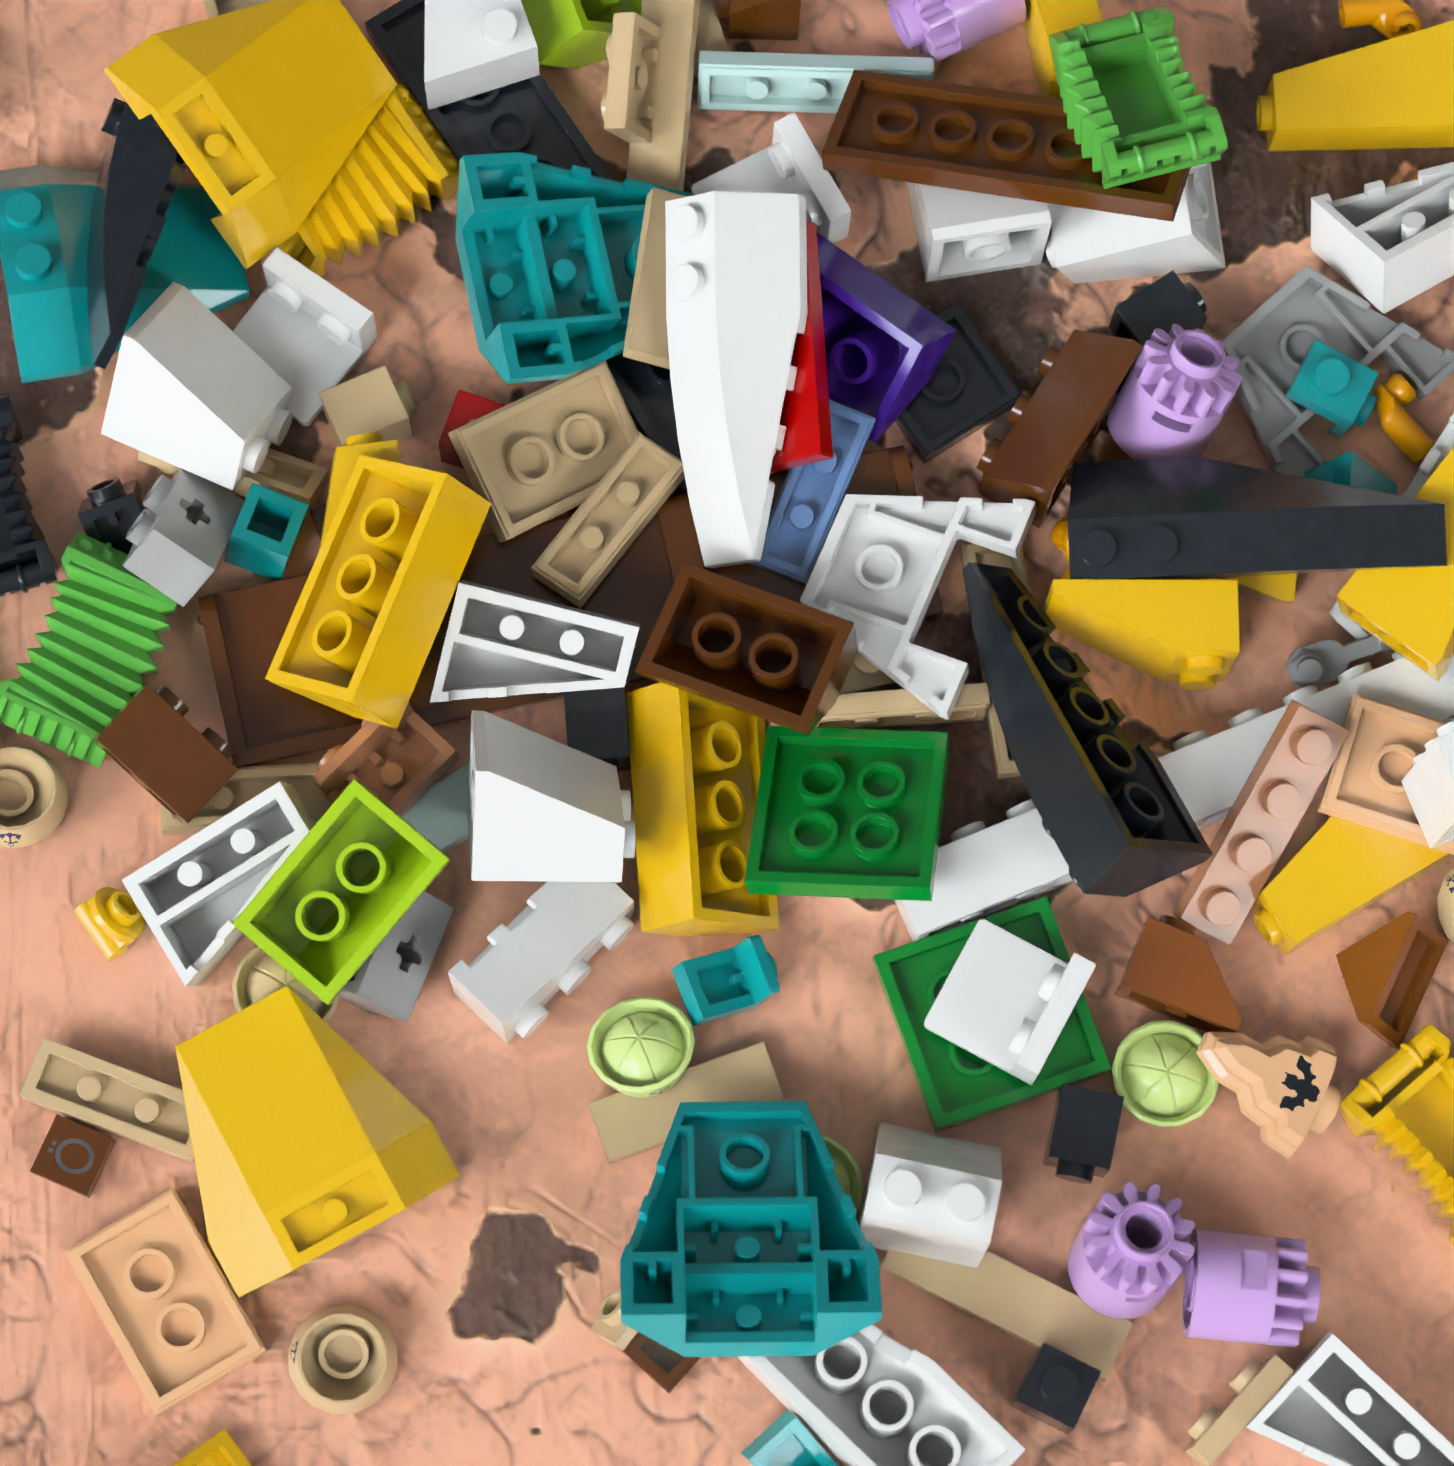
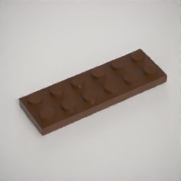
(980, 145)

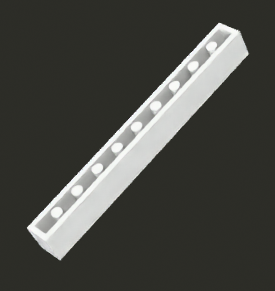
(1018, 860)

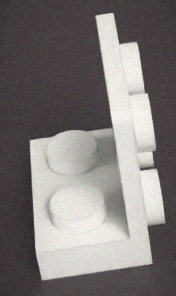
(790, 168)
(306, 332)
(1007, 1000)

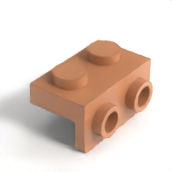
(390, 761)

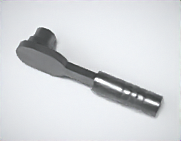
(1327, 659)

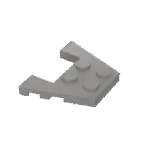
(1277, 338)

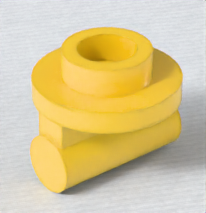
(111, 920)

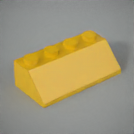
(379, 589)
(695, 813)

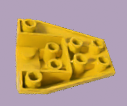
(259, 108)
(297, 1140)

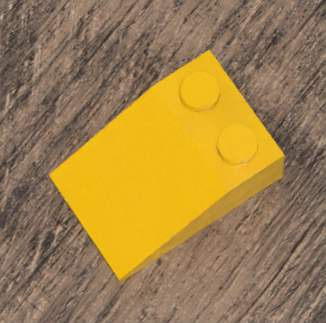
(1158, 626)

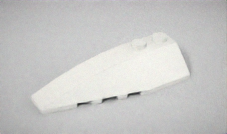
(731, 339)
(885, 1405)

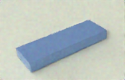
(813, 498)

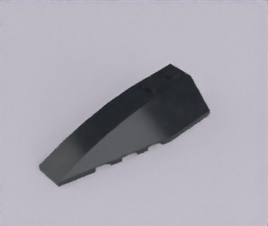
(126, 220)
(1238, 521)
(1091, 785)

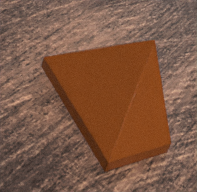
(1391, 974)

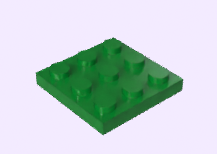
(848, 813)
(951, 1079)

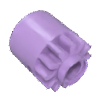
(952, 26)
(1174, 395)
(1130, 1252)
(1248, 1288)

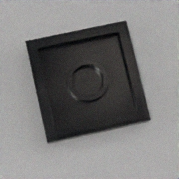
(962, 394)

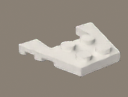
(884, 572)

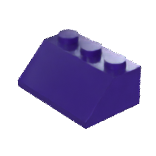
(876, 339)

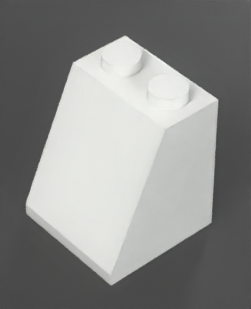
(976, 231)
(1117, 246)
(195, 392)
(543, 809)
(931, 1195)

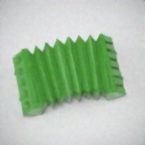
(1133, 99)
(92, 653)

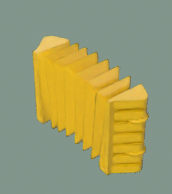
(381, 179)
(1413, 1112)

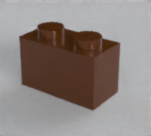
(167, 752)

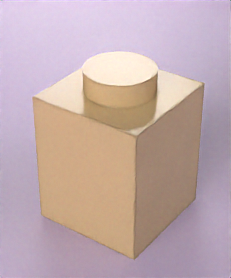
(369, 406)

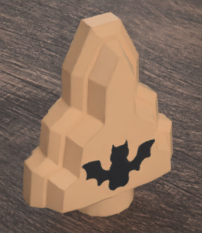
(1277, 1083)

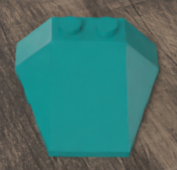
(547, 262)
(45, 264)
(747, 1239)

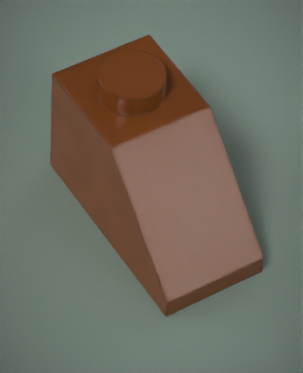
(1178, 977)

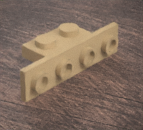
(652, 87)

